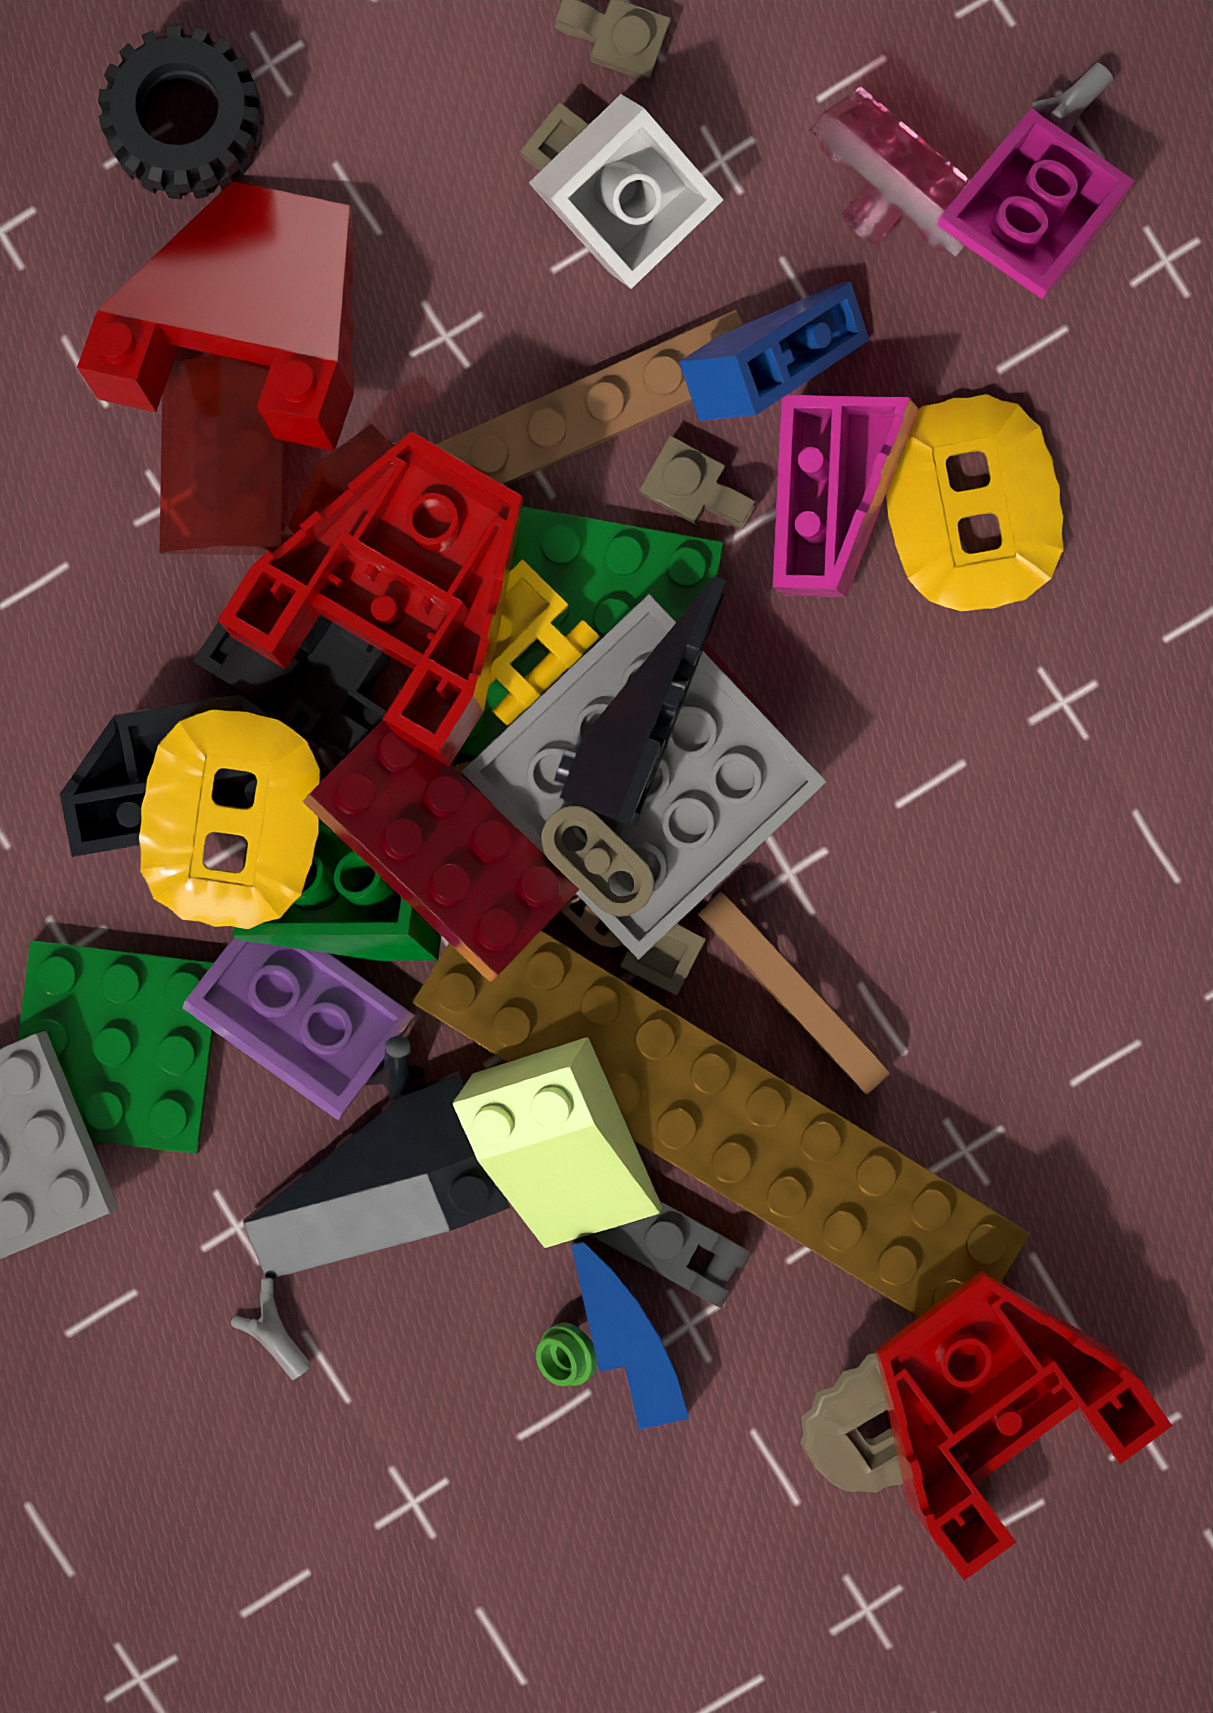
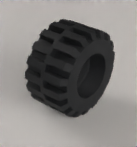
(170, 62)

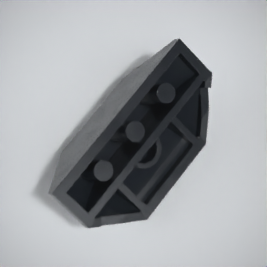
(110, 783)

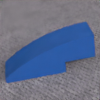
(628, 1339)

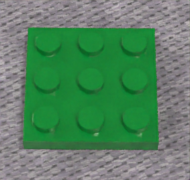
(123, 1040)

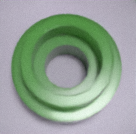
(566, 1355)

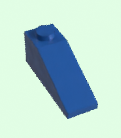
(773, 354)

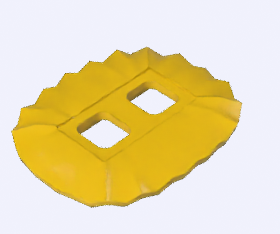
(1020, 495)
(181, 813)

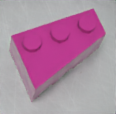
(831, 486)

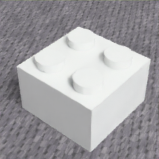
(626, 190)

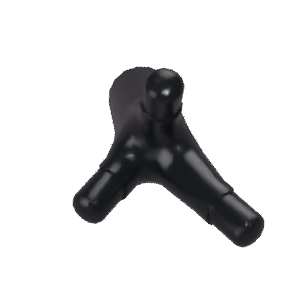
(396, 1067)

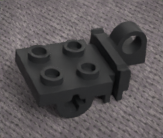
(319, 689)

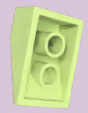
(557, 1143)

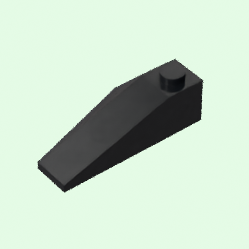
(627, 741)
(380, 1188)

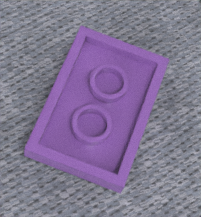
(300, 1018)

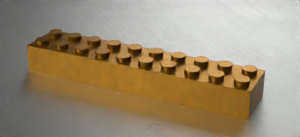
(735, 1124)

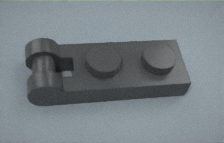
(668, 1243)

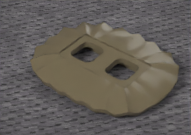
(838, 1445)

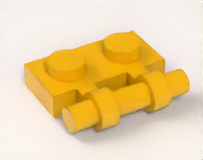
(528, 616)

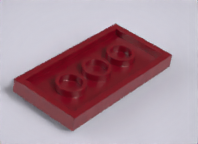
(442, 848)

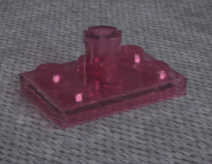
(899, 169)

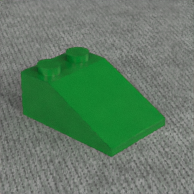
(347, 912)

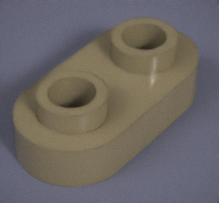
(597, 861)

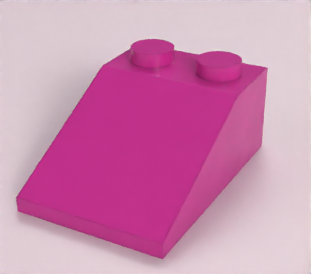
(1037, 204)

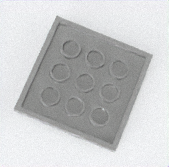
(713, 799)

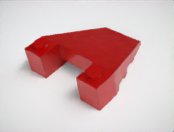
(248, 281)
(410, 566)
(981, 1386)

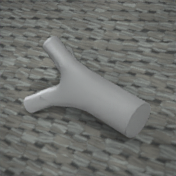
(1069, 105)
(272, 1334)

